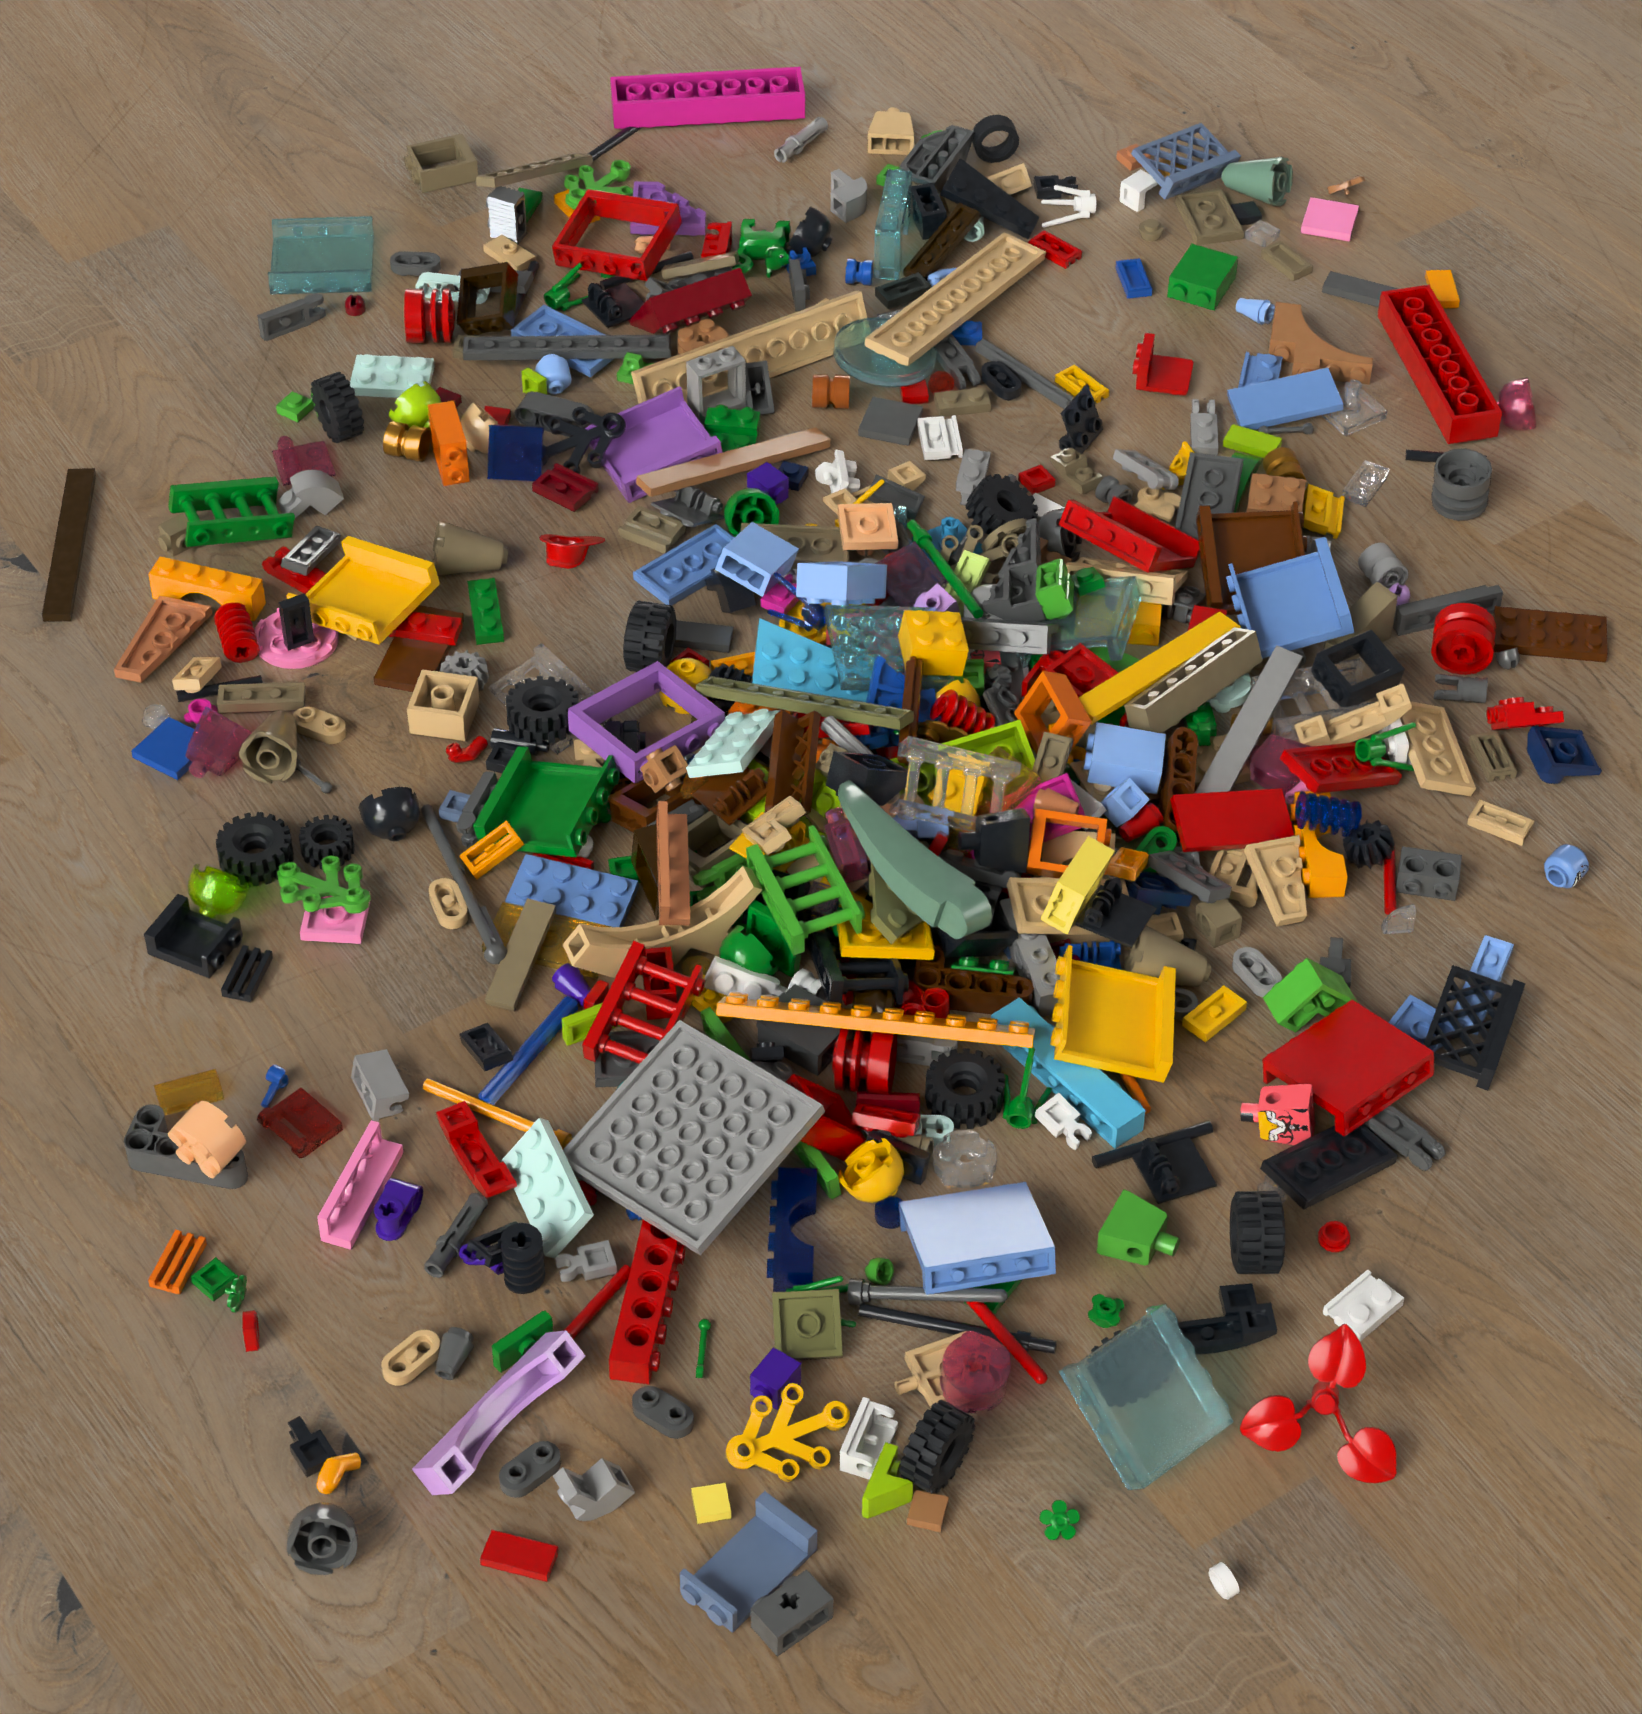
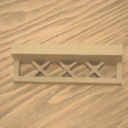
(1009, 180)

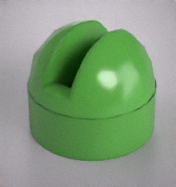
(881, 1266)

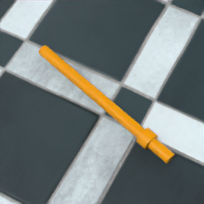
(488, 1109)

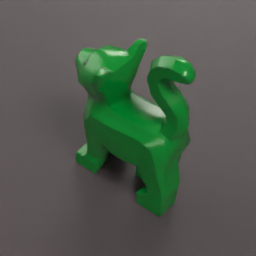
(763, 245)

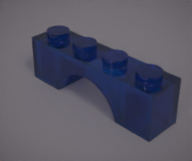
(795, 1200)

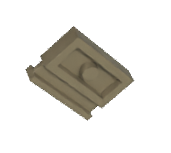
(651, 529)

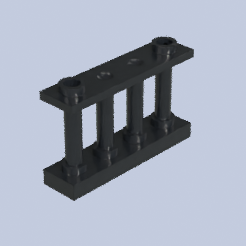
(831, 970)

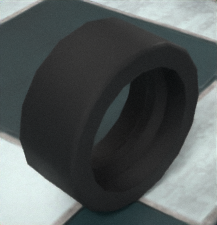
(1002, 151)

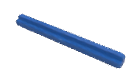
(528, 1051)

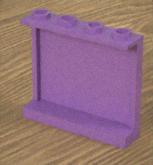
(655, 437)

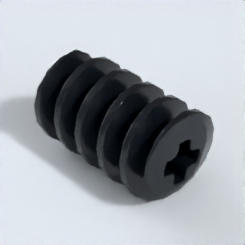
(523, 1258)

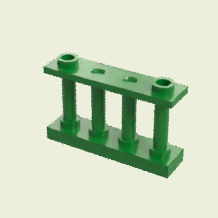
(226, 495)

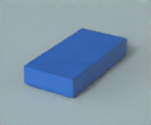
(1133, 278)

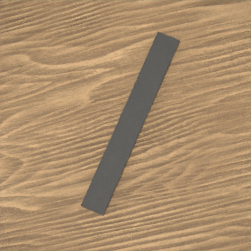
(566, 346)

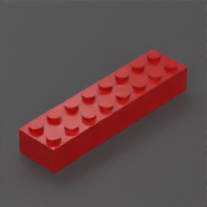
(1439, 364)

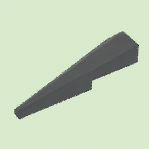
(1015, 592)

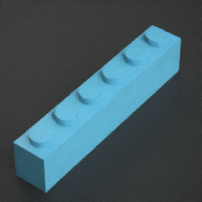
(1086, 1088)

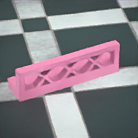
(358, 1188)

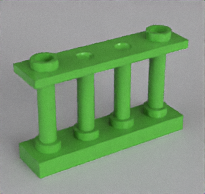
(785, 909)

